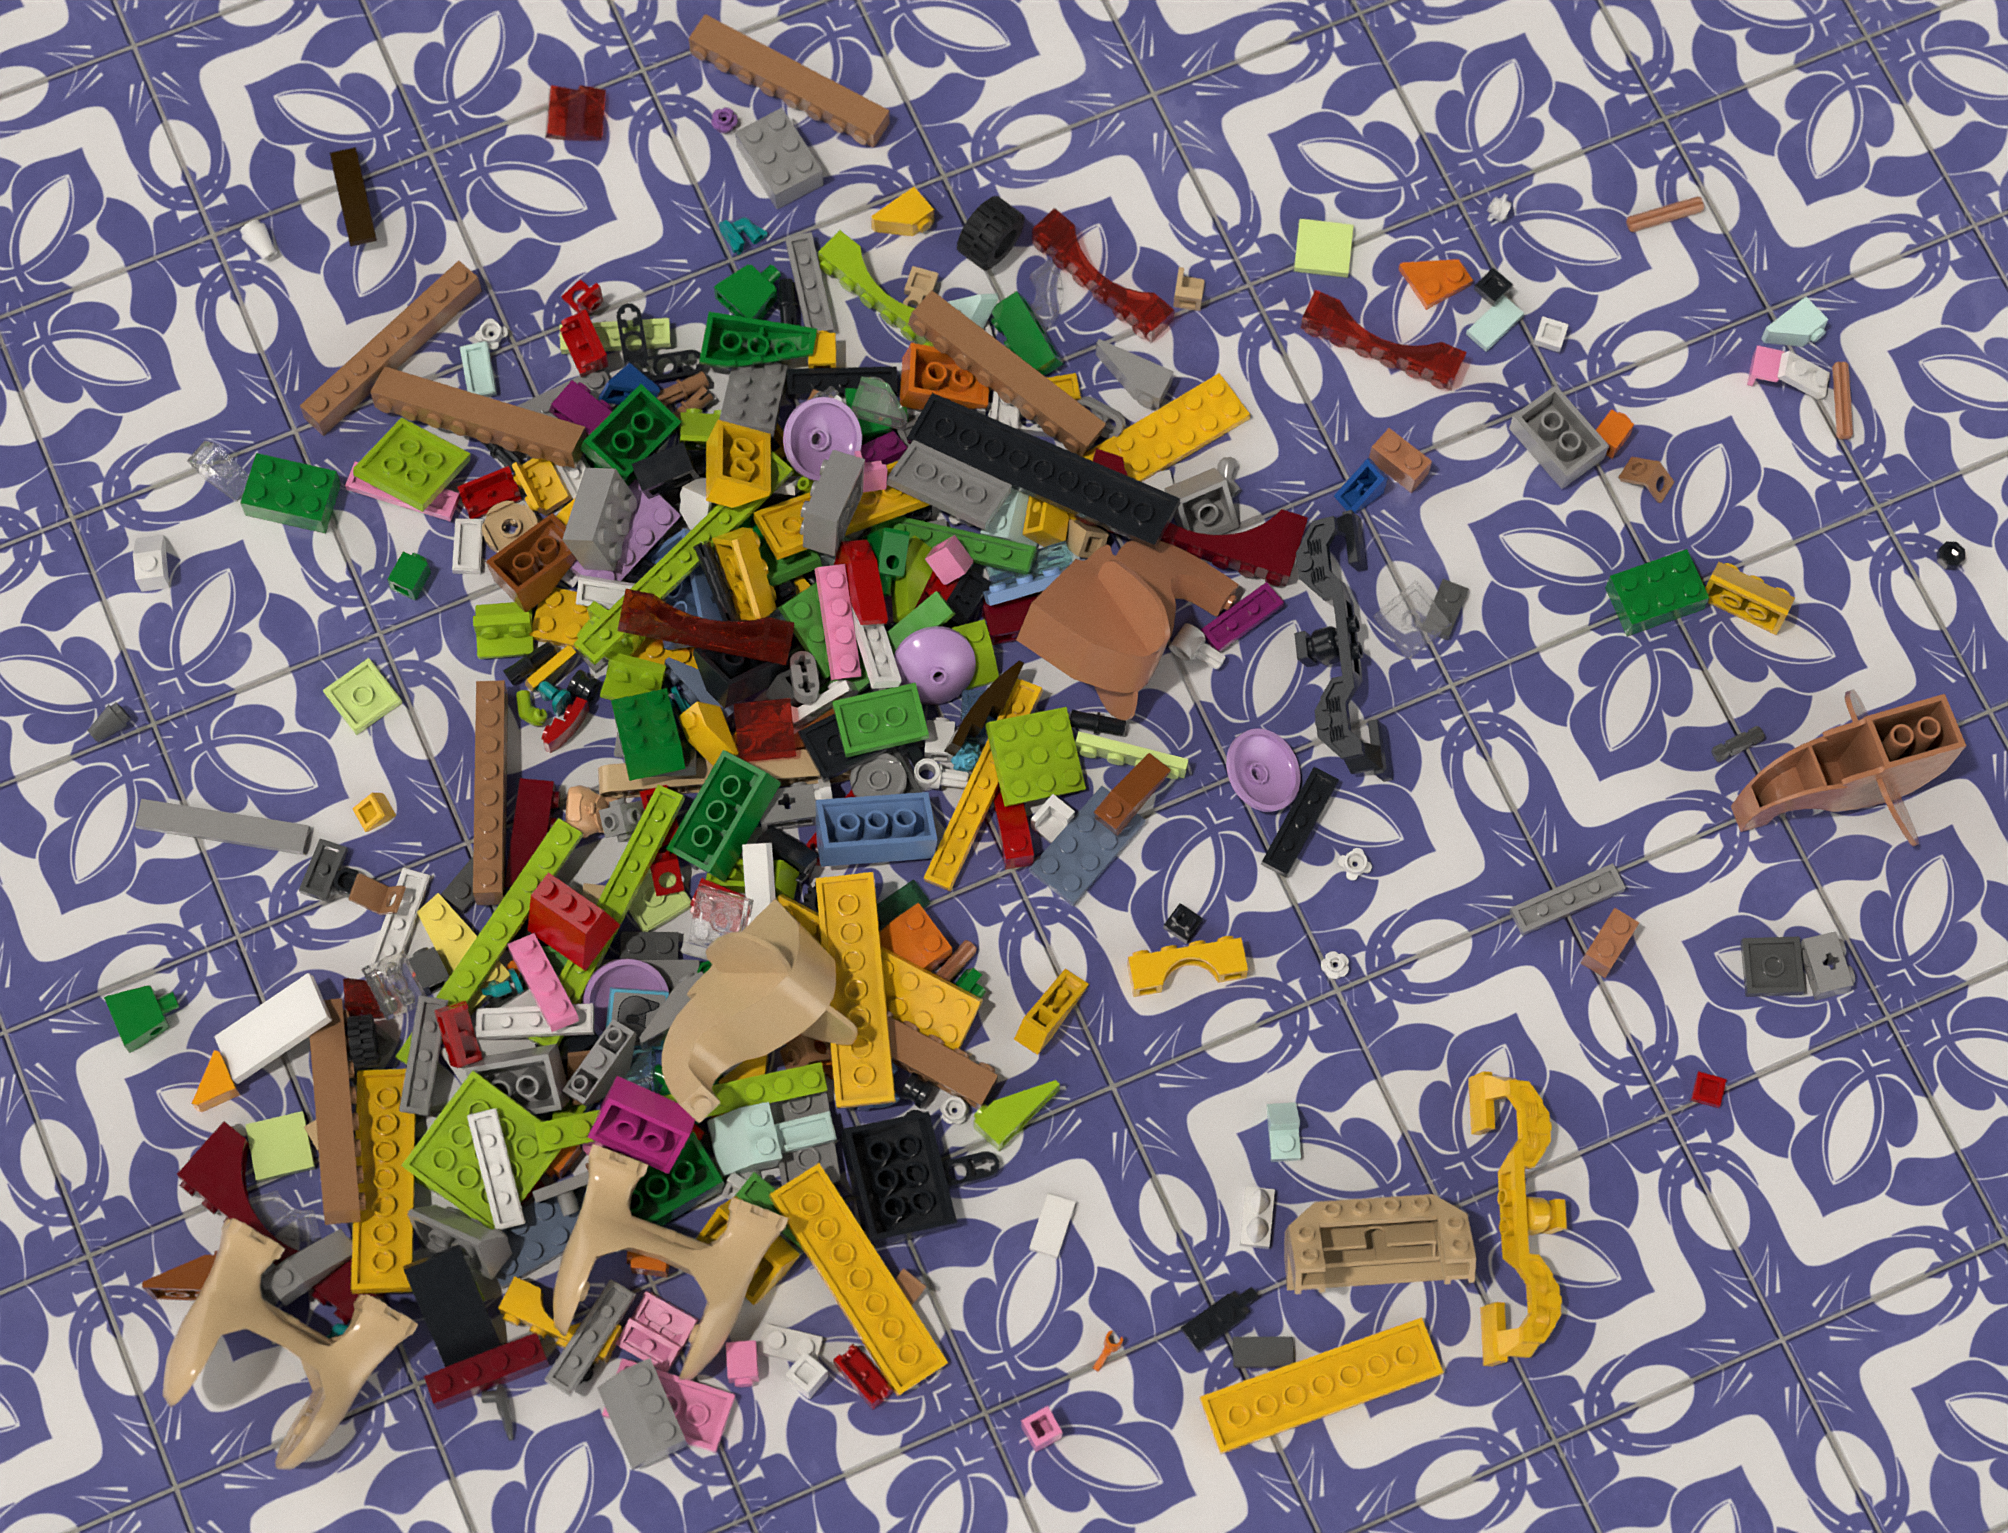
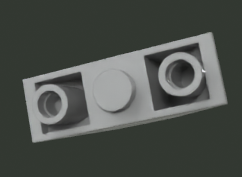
(606, 1060)

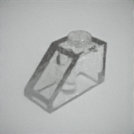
(878, 404)
(219, 469)

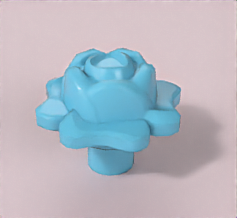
(966, 757)

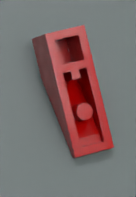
(863, 581)
(1013, 833)

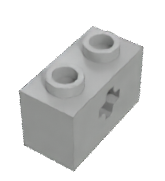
(801, 811)
(1821, 978)

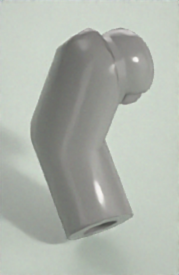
(1226, 468)

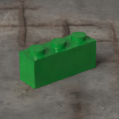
(1025, 333)

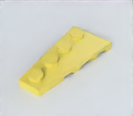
(452, 940)

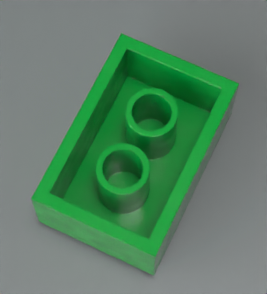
(631, 433)
(290, 493)
(1657, 592)
(648, 734)

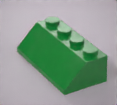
(723, 815)
(690, 1182)

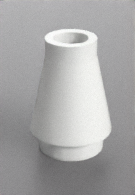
(258, 239)

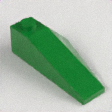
(748, 341)

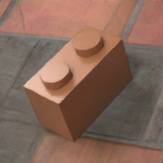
(1400, 460)
(1609, 942)

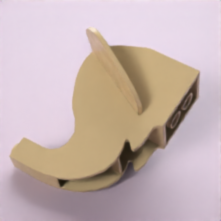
(752, 1000)

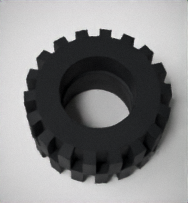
(990, 233)

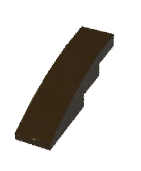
(353, 196)
(989, 703)

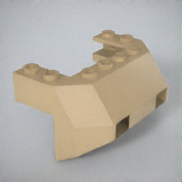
(1378, 1243)

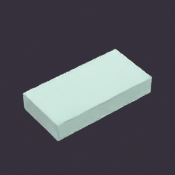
(1494, 324)
(478, 369)
(805, 1132)

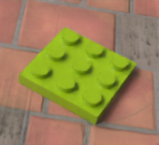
(411, 464)
(1035, 756)

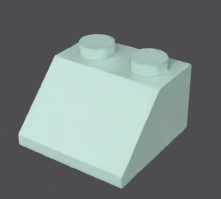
(1010, 519)
(745, 1140)

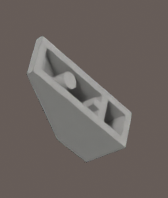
(1140, 377)
(660, 1024)
(309, 1266)

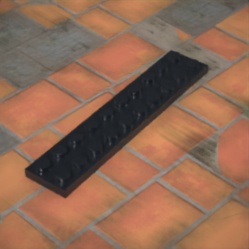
(1046, 471)

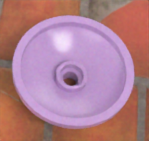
(831, 423)
(935, 651)
(1273, 768)
(619, 974)

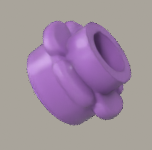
(724, 126)

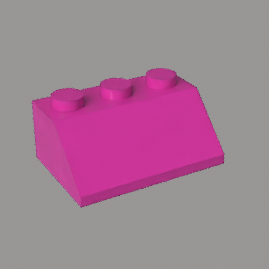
(642, 1125)

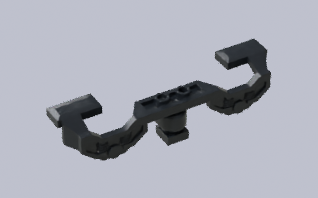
(1338, 645)

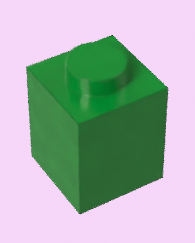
(409, 575)

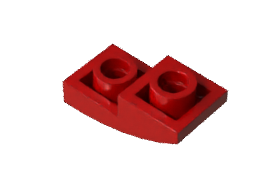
(561, 731)

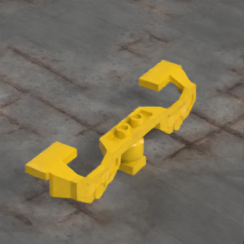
(1519, 1217)

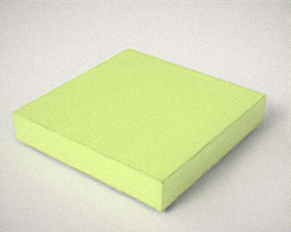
(1323, 248)
(362, 696)
(653, 911)
(280, 1146)

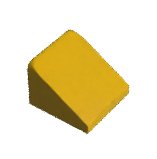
(373, 811)

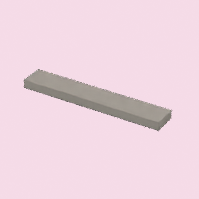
(222, 826)

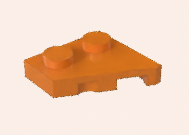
(1435, 279)

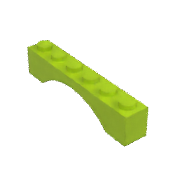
(844, 260)

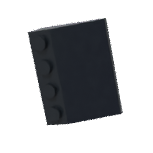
(897, 1178)

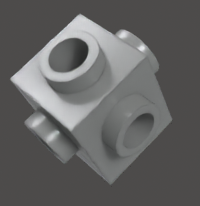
(621, 818)

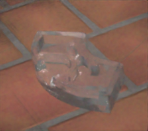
(1049, 293)
(284, 1220)

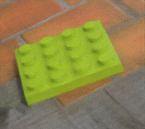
(447, 1154)

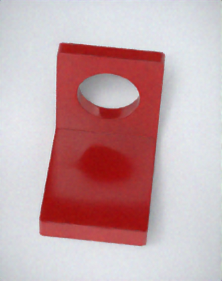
(589, 300)
(666, 862)

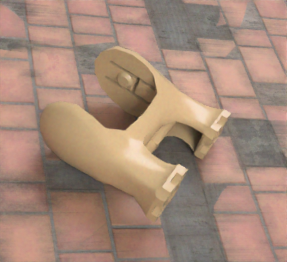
(719, 1267)
(333, 1366)

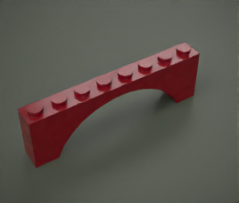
(1258, 552)
(219, 1178)

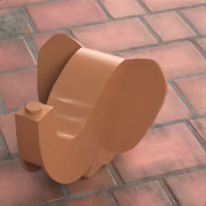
(1115, 615)
(1858, 765)

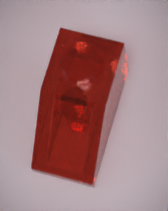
(360, 999)

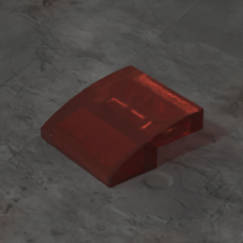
(575, 113)
(765, 729)

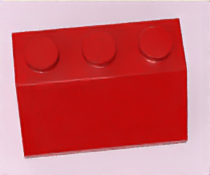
(569, 922)

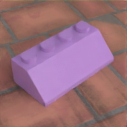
(647, 525)

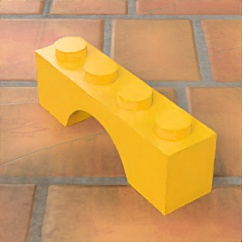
(1221, 958)
(525, 1305)

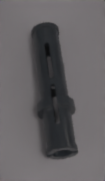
(721, 594)

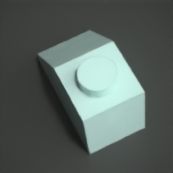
(1797, 325)

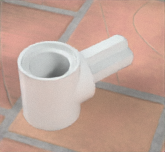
(1191, 644)
(941, 776)

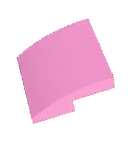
(657, 1331)

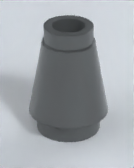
(109, 722)

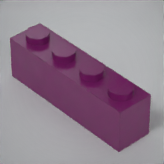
(580, 407)

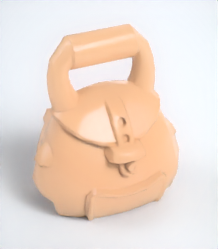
(584, 808)

